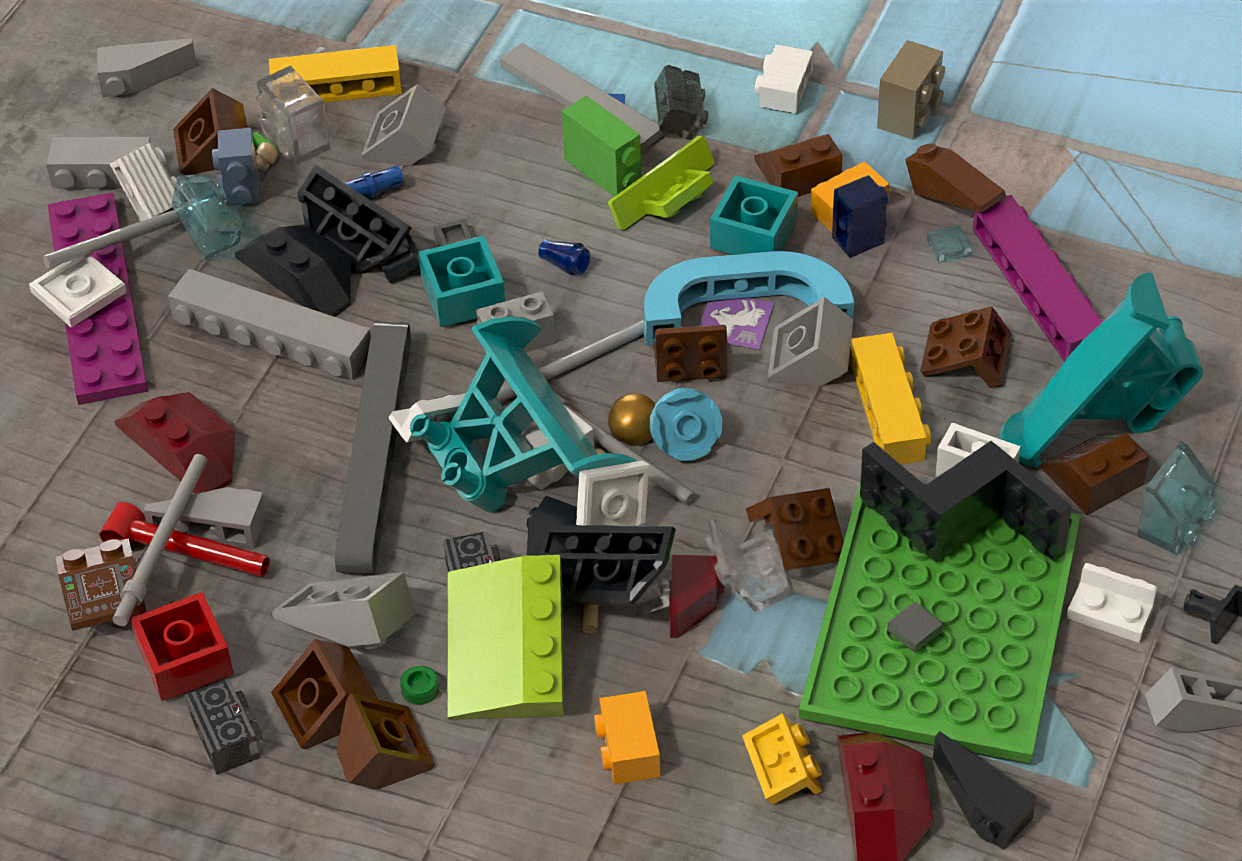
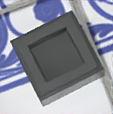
(452, 232)
(915, 627)

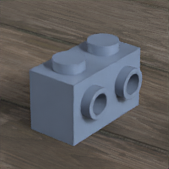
(238, 166)

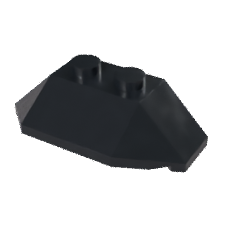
(350, 220)
(302, 267)
(607, 561)

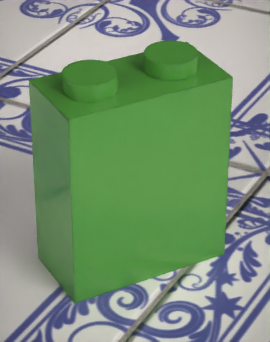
(601, 145)

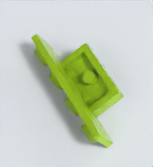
(666, 186)

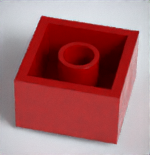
(182, 646)

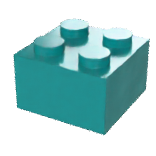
(753, 217)
(461, 279)

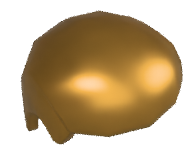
(631, 419)

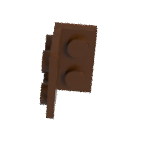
(966, 340)
(691, 353)
(803, 526)

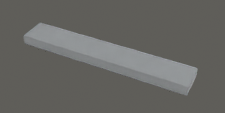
(569, 88)

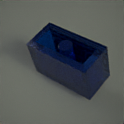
(859, 216)

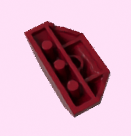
(176, 430)
(884, 796)

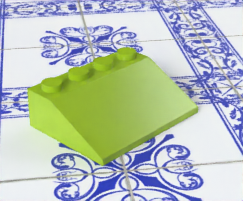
(506, 639)

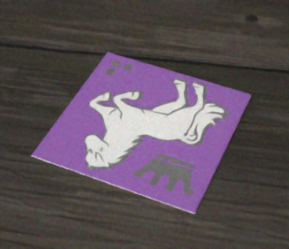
(743, 317)

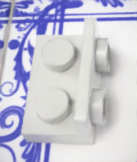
(436, 409)
(1113, 602)

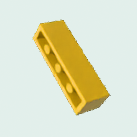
(347, 72)
(888, 397)

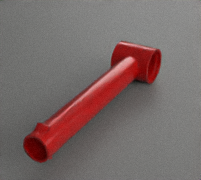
(129, 523)

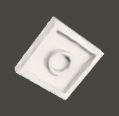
(77, 289)
(613, 495)

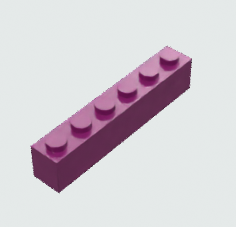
(1036, 275)

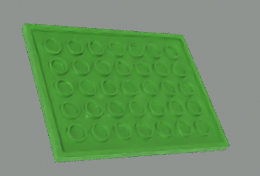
(975, 679)

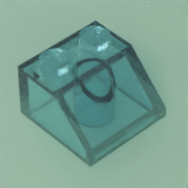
(206, 215)
(1177, 501)

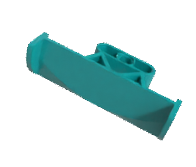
(1113, 374)
(483, 478)

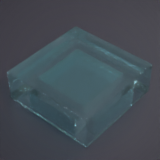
(948, 243)

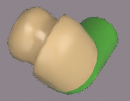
(266, 151)

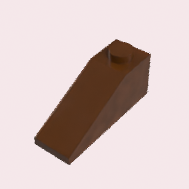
(951, 179)

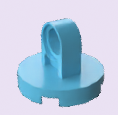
(685, 424)

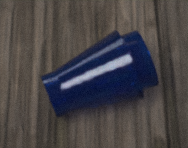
(567, 256)

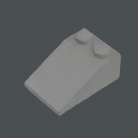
(351, 609)

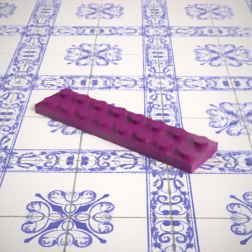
(106, 344)

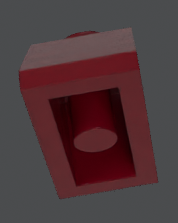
(692, 591)

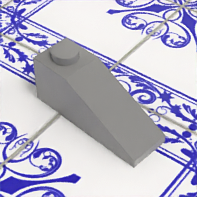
(142, 65)
(218, 515)
(1195, 701)

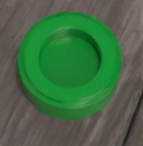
(419, 685)

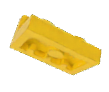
(782, 759)

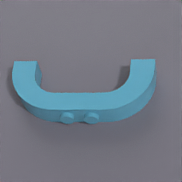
(740, 277)

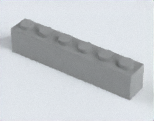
(270, 324)

